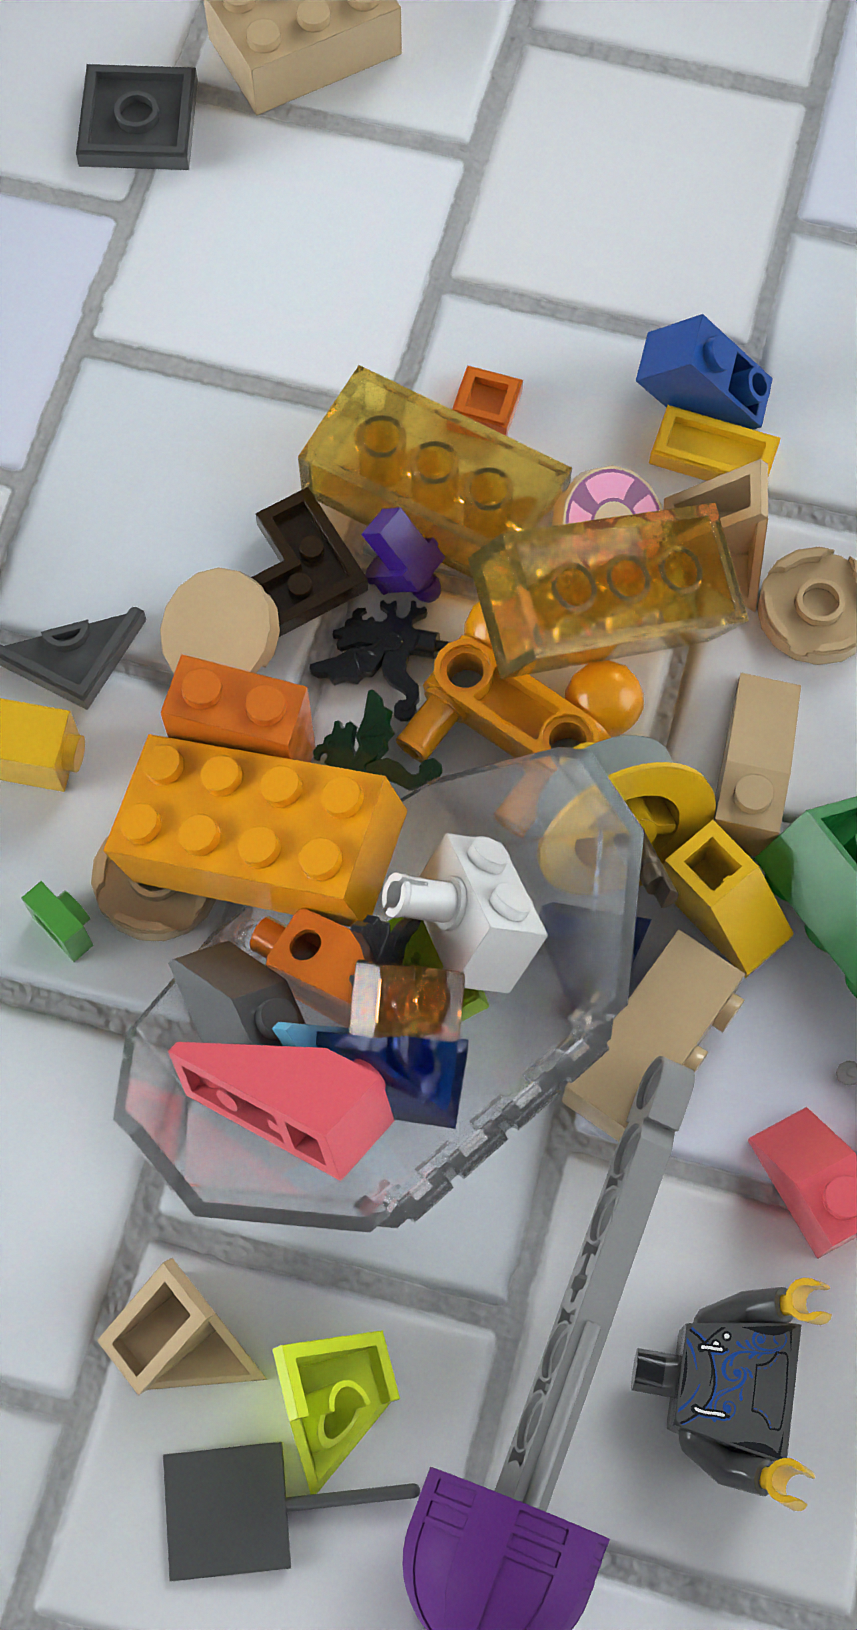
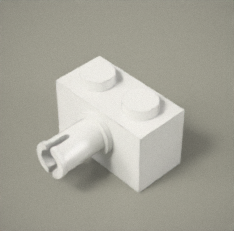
(471, 911)

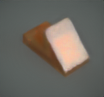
(407, 1001)

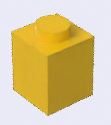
(38, 745)

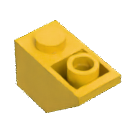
(728, 898)

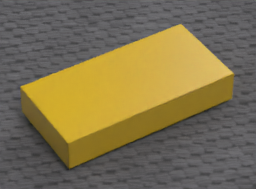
(708, 446)

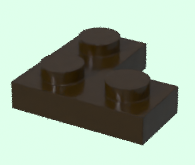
(314, 563)

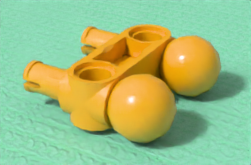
(518, 711)

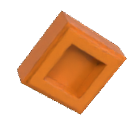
(488, 398)

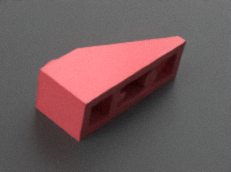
(292, 1097)

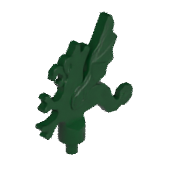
(373, 745)

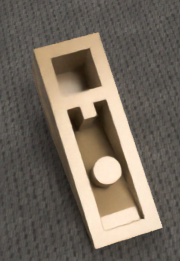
(757, 761)

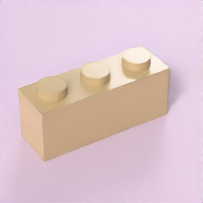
(664, 1017)

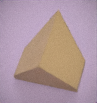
(743, 512)
(174, 1338)

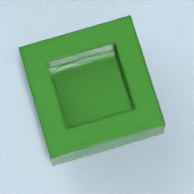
(60, 918)

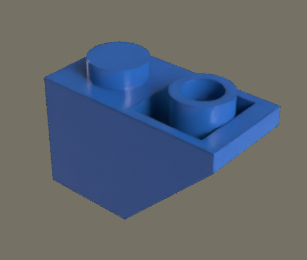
(704, 373)

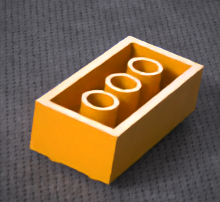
(257, 829)

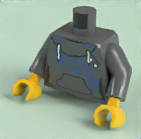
(737, 1387)

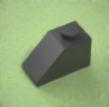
(234, 996)

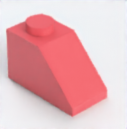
(813, 1177)

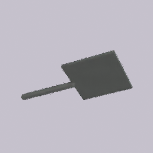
(233, 1507)

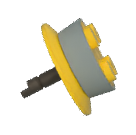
(664, 797)

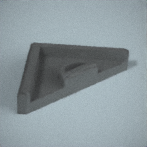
(74, 657)

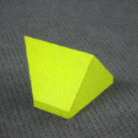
(334, 1396)

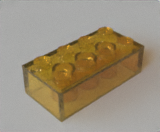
(443, 469)
(606, 589)

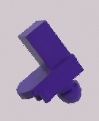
(403, 557)

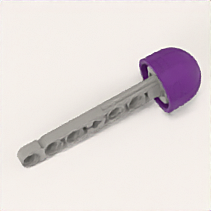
(497, 1554)

